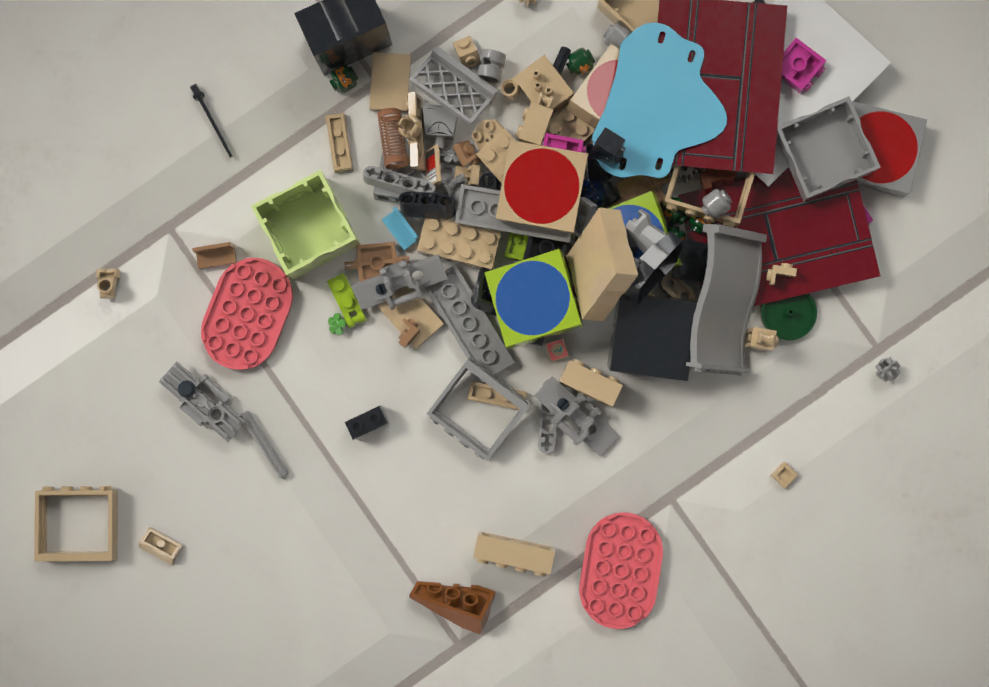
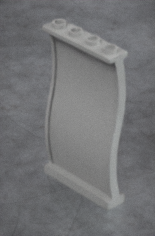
(726, 300)

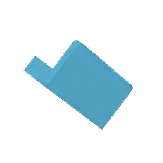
(400, 229)

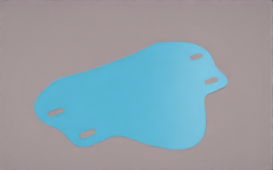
(658, 101)

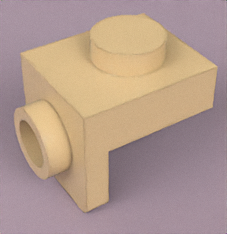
(467, 52)
(471, 173)
(783, 270)

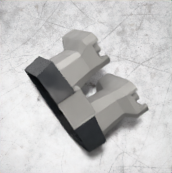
(659, 256)

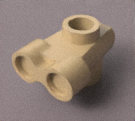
(107, 278)

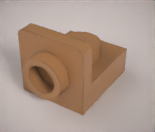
(466, 154)
(408, 336)

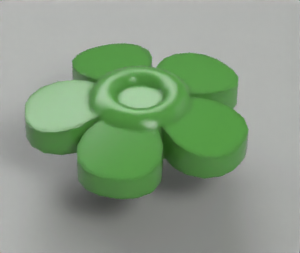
(337, 324)

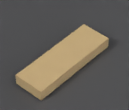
(339, 142)
(484, 393)

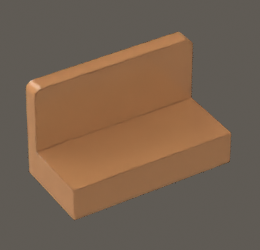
(215, 255)

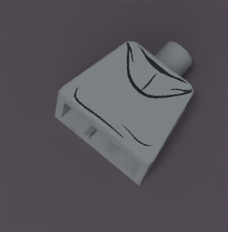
(439, 124)

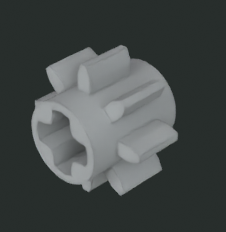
(887, 369)

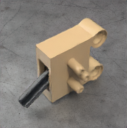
(544, 78)

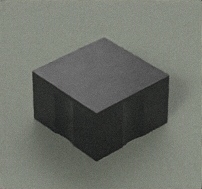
(343, 31)
(652, 337)

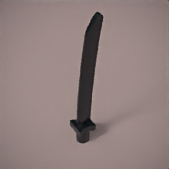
(198, 96)

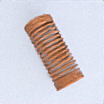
(402, 157)

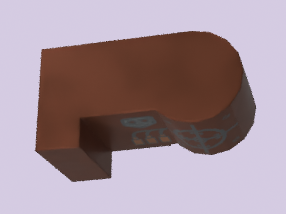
(715, 177)

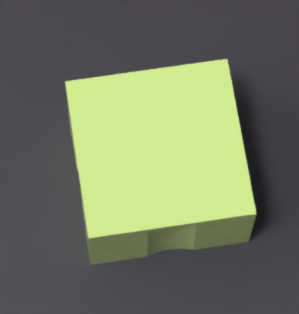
(306, 225)

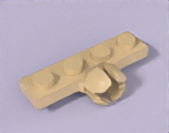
(413, 130)

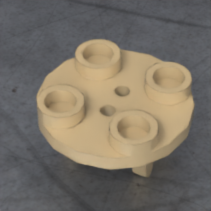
(485, 131)

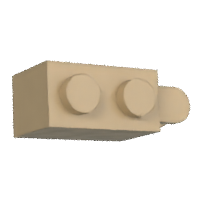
(536, 121)
(761, 339)

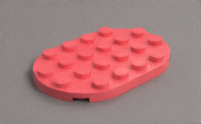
(247, 313)
(620, 570)

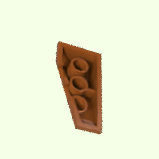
(461, 605)

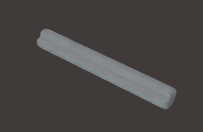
(264, 445)

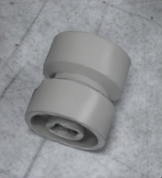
(491, 63)

